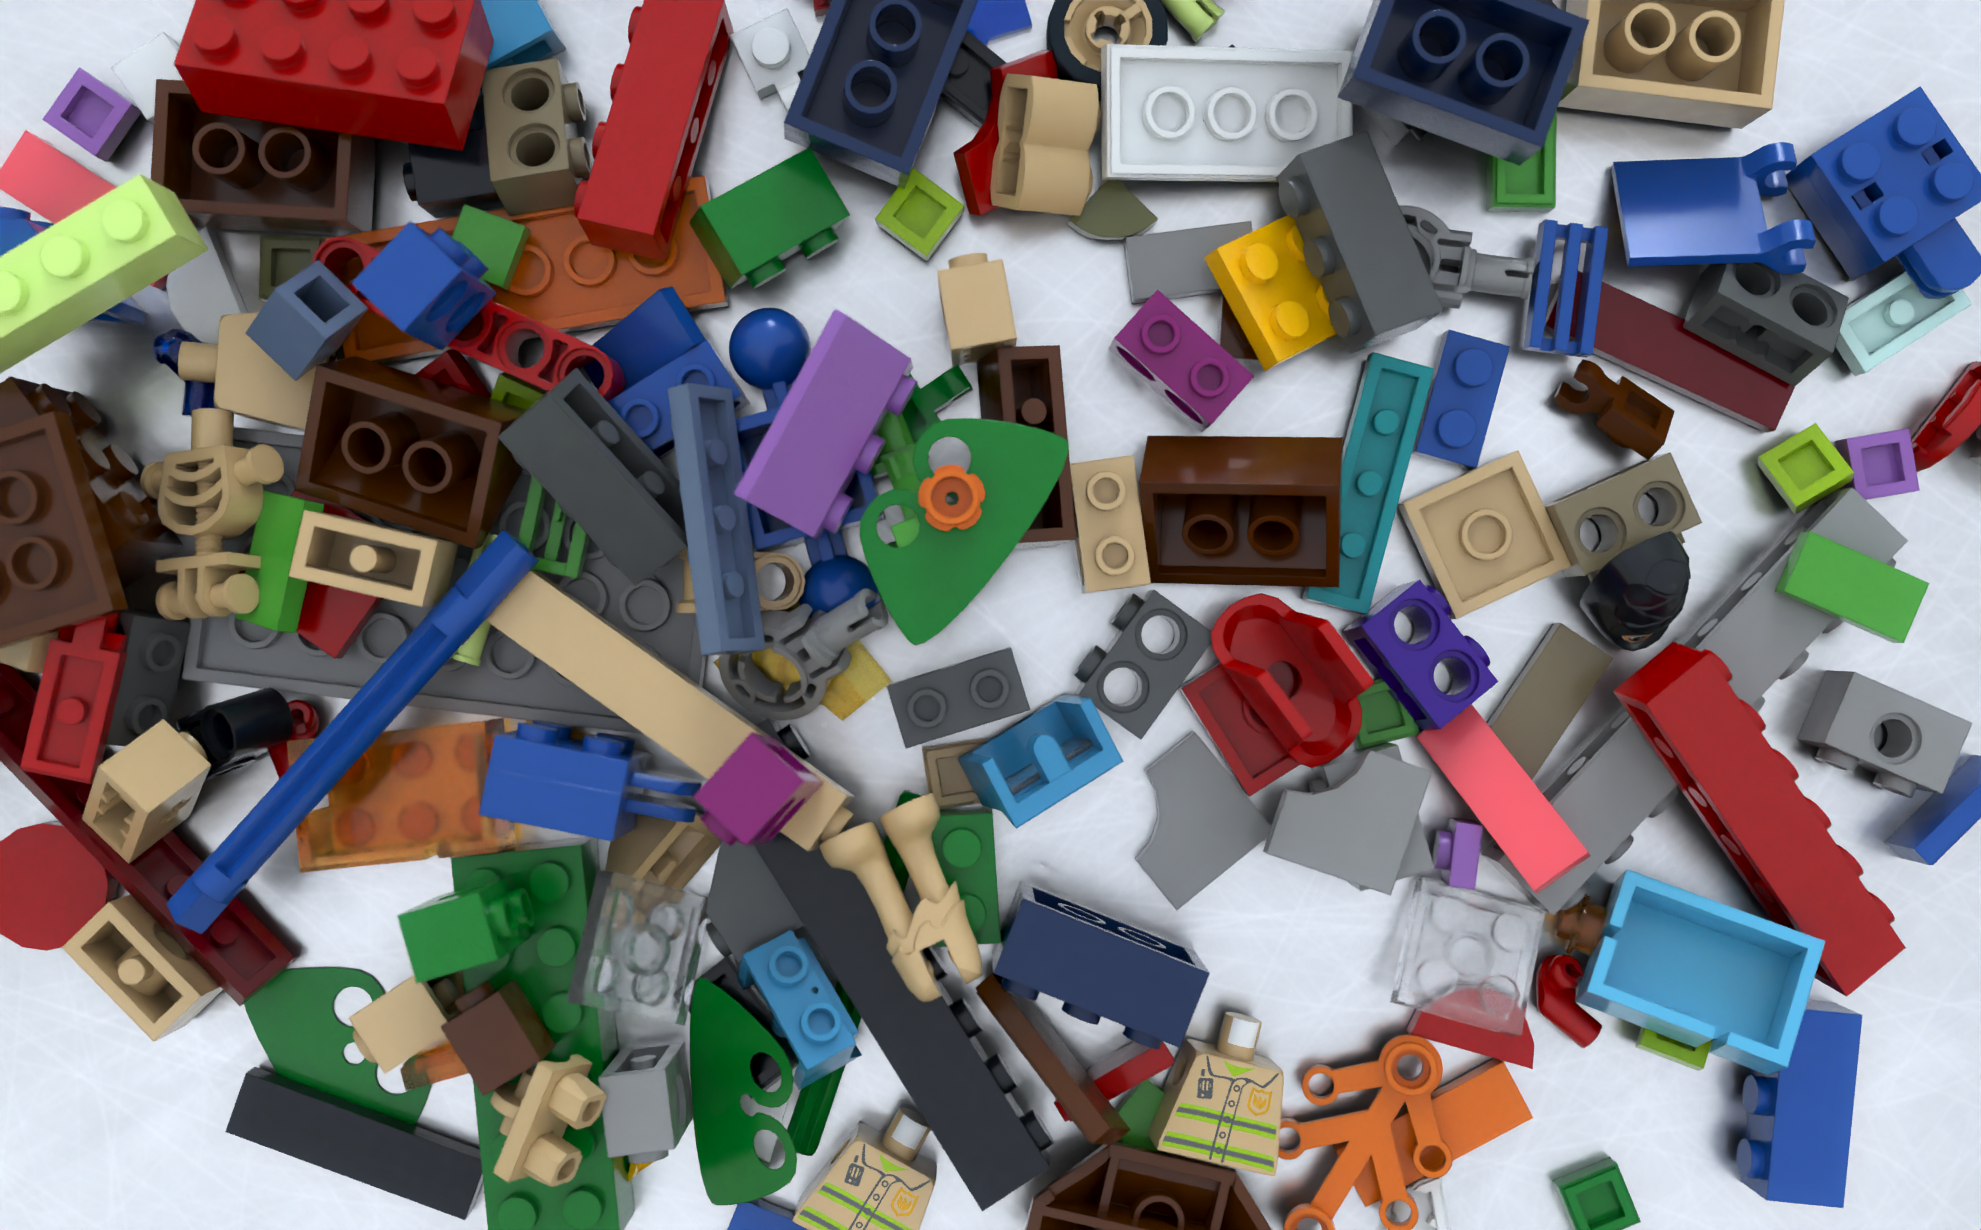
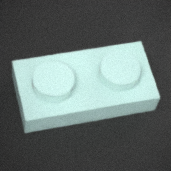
(1890, 321)

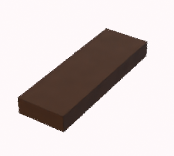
(1053, 1063)

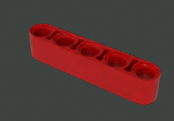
(501, 332)

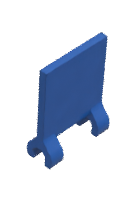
(1709, 211)

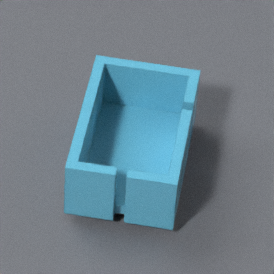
(1701, 972)

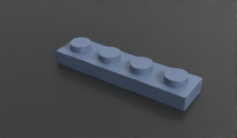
(716, 520)

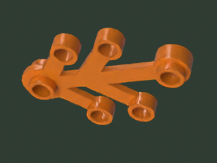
(1370, 1130)

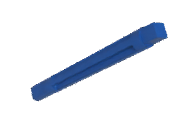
(351, 732)

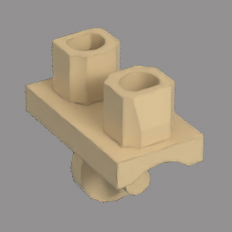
(538, 1115)

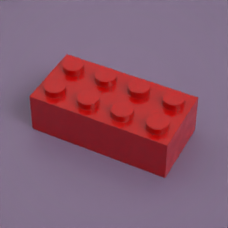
(341, 65)

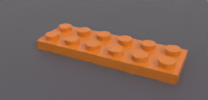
(559, 279)

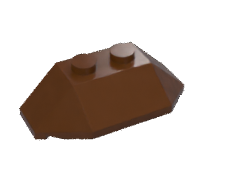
(1144, 1190)

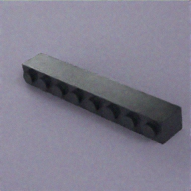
(927, 1043)

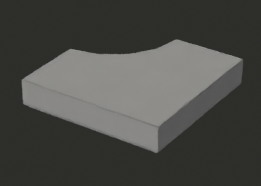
(1200, 824)
(1355, 826)

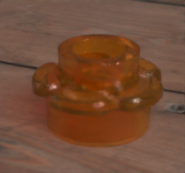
(1581, 926)

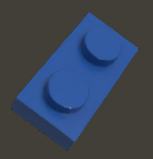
(1460, 399)

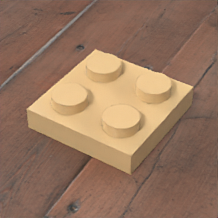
(1484, 534)

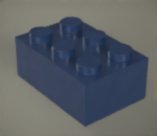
(1467, 69)
(877, 81)
(1098, 967)

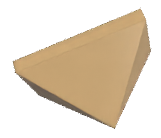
(662, 850)

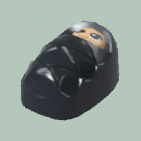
(1639, 592)

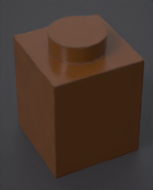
(497, 1034)

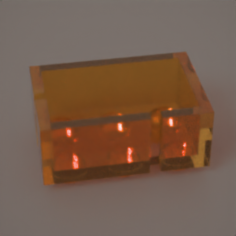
(406, 800)

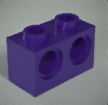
(1414, 662)

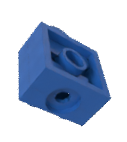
(1895, 193)
(577, 784)

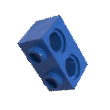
(426, 284)
(647, 404)

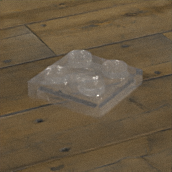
(639, 949)
(1468, 956)

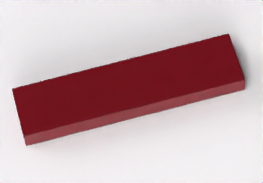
(1662, 350)

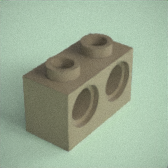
(529, 122)
(1614, 507)

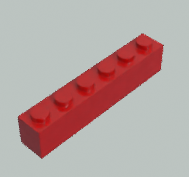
(1758, 812)

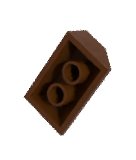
(407, 450)
(1243, 510)

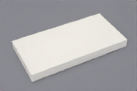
(1217, 110)

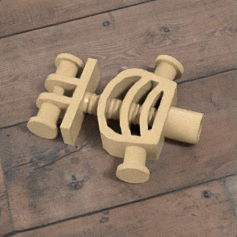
(215, 497)

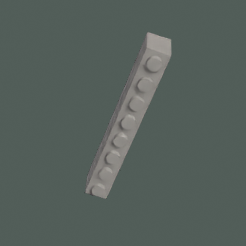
(1758, 636)

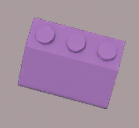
(828, 427)

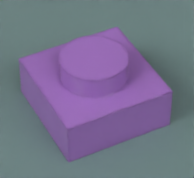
(92, 114)
(1880, 463)
(1458, 852)

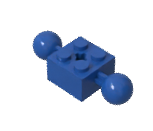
(768, 353)

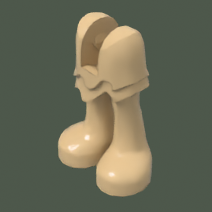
(938, 914)

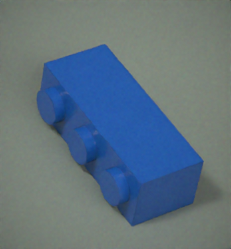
(1804, 1113)

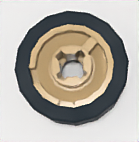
(1074, 24)

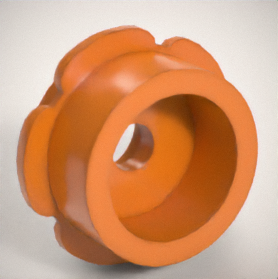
(946, 480)

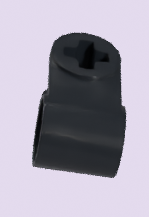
(239, 729)

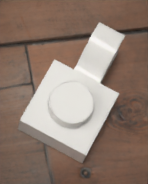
(773, 55)

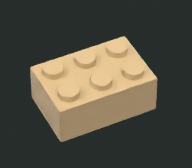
(1677, 59)

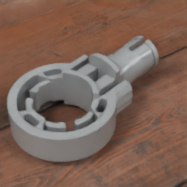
(1474, 270)
(811, 645)

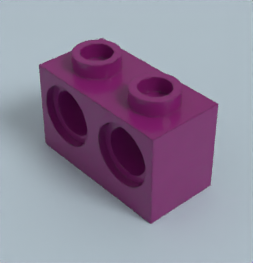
(1180, 361)
(756, 792)

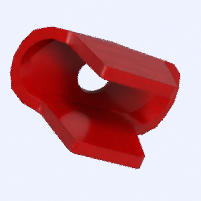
(1325, 709)

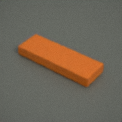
(1467, 1115)

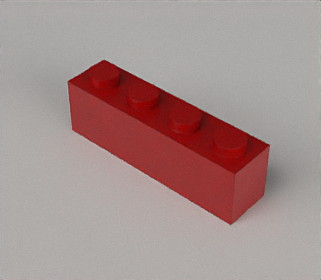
(654, 125)

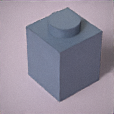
(306, 320)

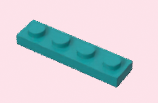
(1373, 474)

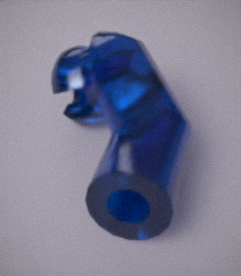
(166, 352)

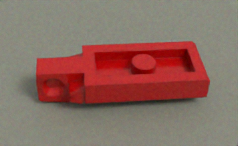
(76, 701)

